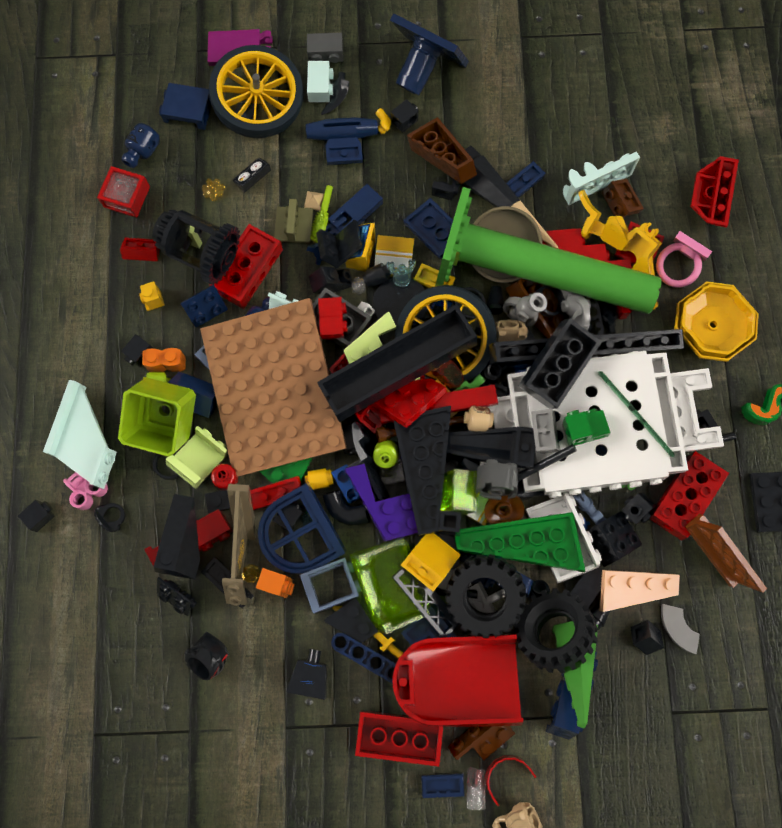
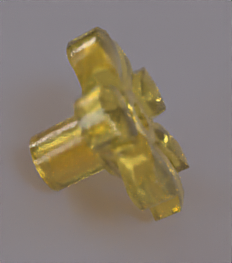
(213, 189)

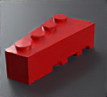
(209, 530)

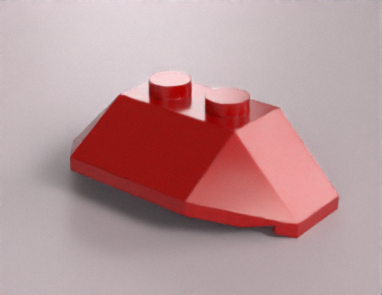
(715, 190)

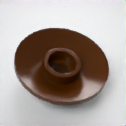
(512, 512)

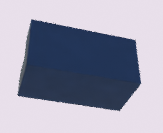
(204, 392)

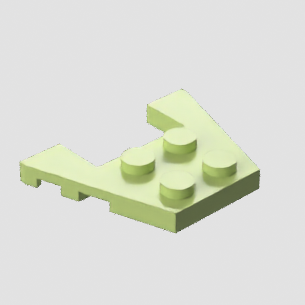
(370, 339)

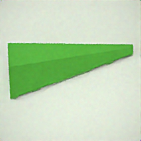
(580, 679)

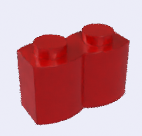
(331, 317)

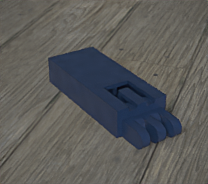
(358, 208)

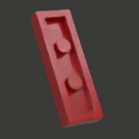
(268, 494)

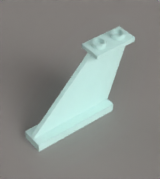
(79, 439)

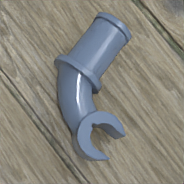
(586, 504)

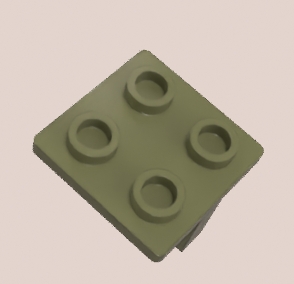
(293, 223)

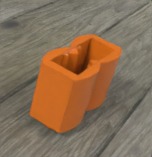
(167, 359)

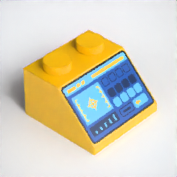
(361, 259)

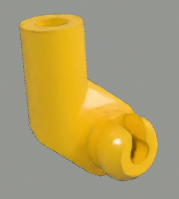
(385, 122)

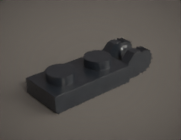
(216, 571)

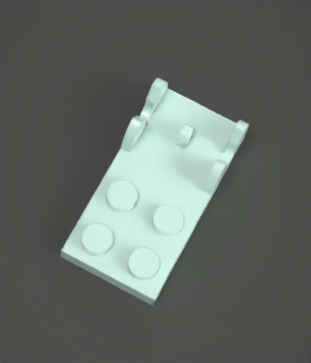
(599, 179)

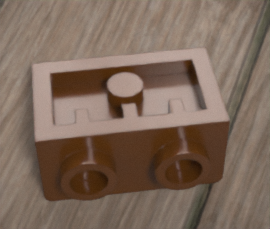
(622, 198)

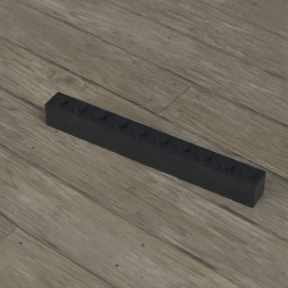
(611, 344)

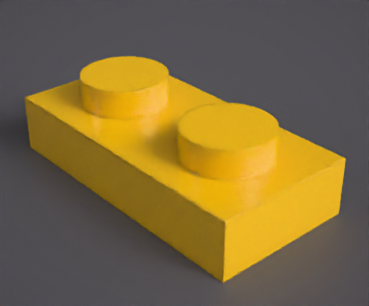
(428, 276)

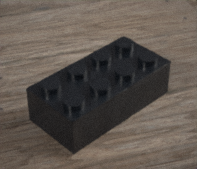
(559, 363)

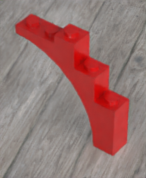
(572, 241)

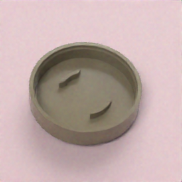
(512, 222)

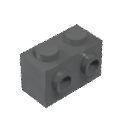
(325, 47)

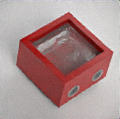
(123, 191)

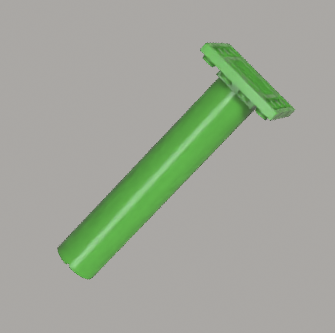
(545, 264)

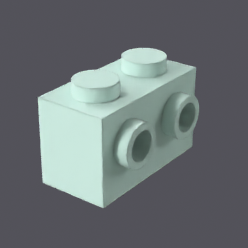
(318, 81)

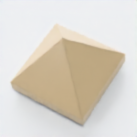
(314, 200)

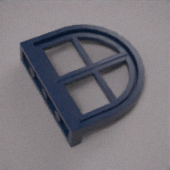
(320, 520)

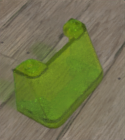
(384, 599)

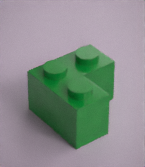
(585, 426)

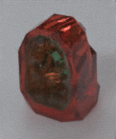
(449, 374)

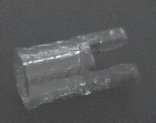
(476, 789)

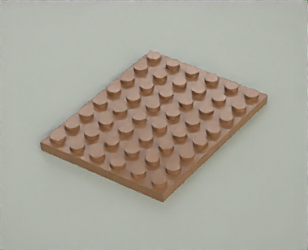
(269, 390)

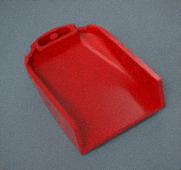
(460, 682)

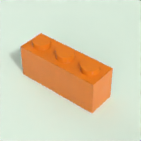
(275, 583)

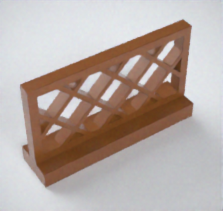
(724, 554)

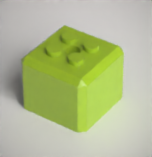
(145, 423)

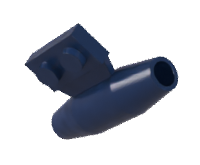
(342, 137)

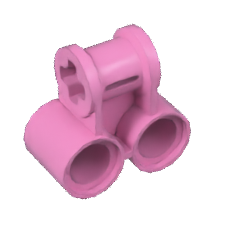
(82, 488)

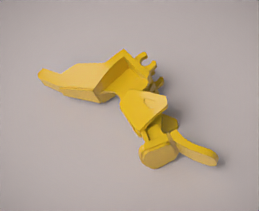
(616, 234)

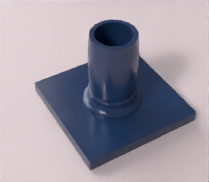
(423, 55)

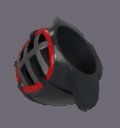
(206, 657)

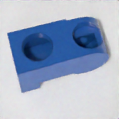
(345, 484)

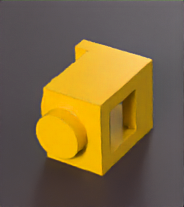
(151, 296)

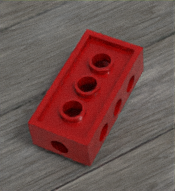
(258, 265)
(701, 495)

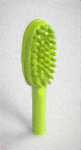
(322, 218)

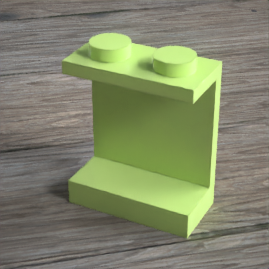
(197, 457)

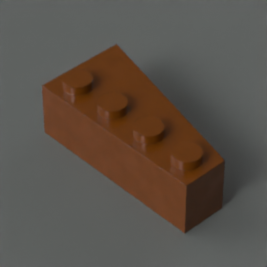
(442, 150)

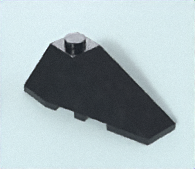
(179, 544)

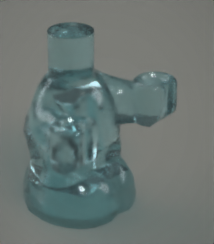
(402, 274)

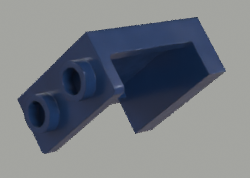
(186, 104)

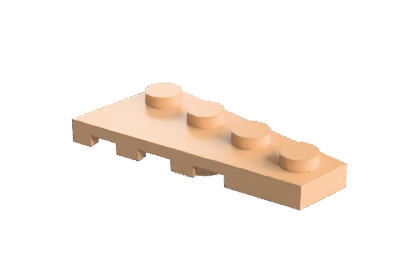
(632, 588)

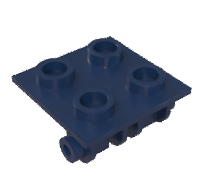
(204, 306)

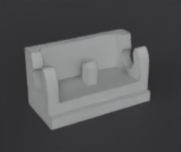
(545, 431)

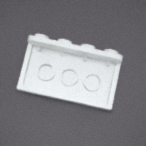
(562, 505)

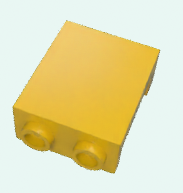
(431, 560)

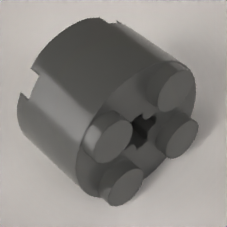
(497, 480)

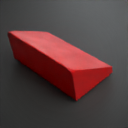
(139, 249)

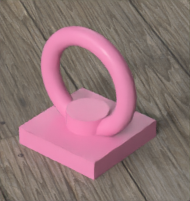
(689, 248)

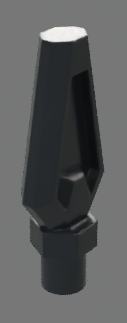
(609, 315)

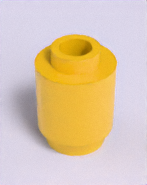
(319, 478)

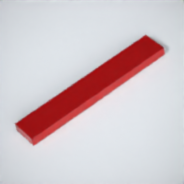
(461, 400)

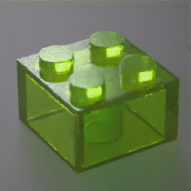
(460, 491)

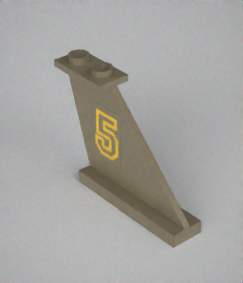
(243, 529)

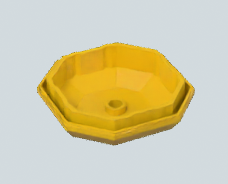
(730, 313)

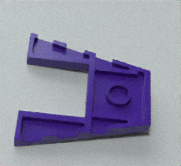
(391, 516)

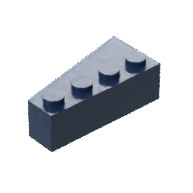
(565, 718)

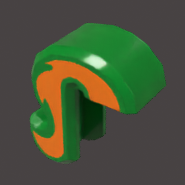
(770, 409)

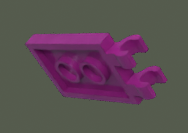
(225, 41)

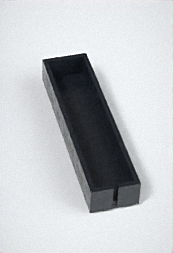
(398, 363)

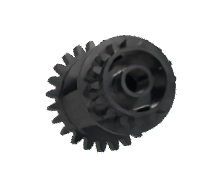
(218, 253)

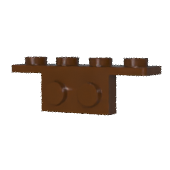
(482, 739)

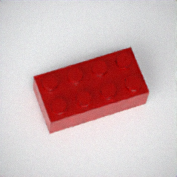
(398, 739)

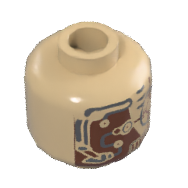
(479, 418)

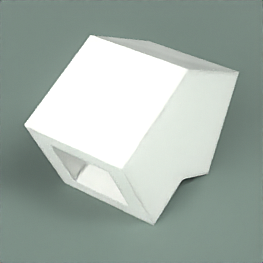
(366, 307)

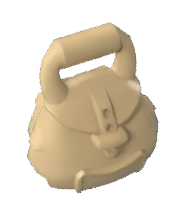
(510, 330)
(522, 816)

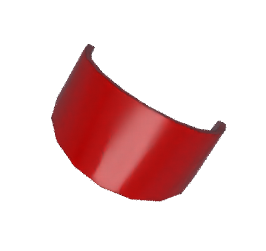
(494, 763)

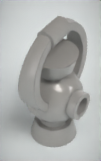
(525, 308)
(577, 308)

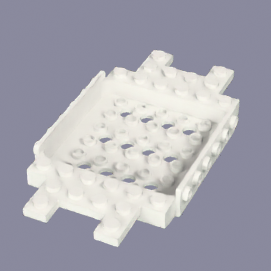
(665, 405)

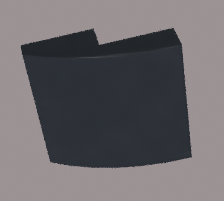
(364, 443)

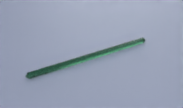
(636, 414)

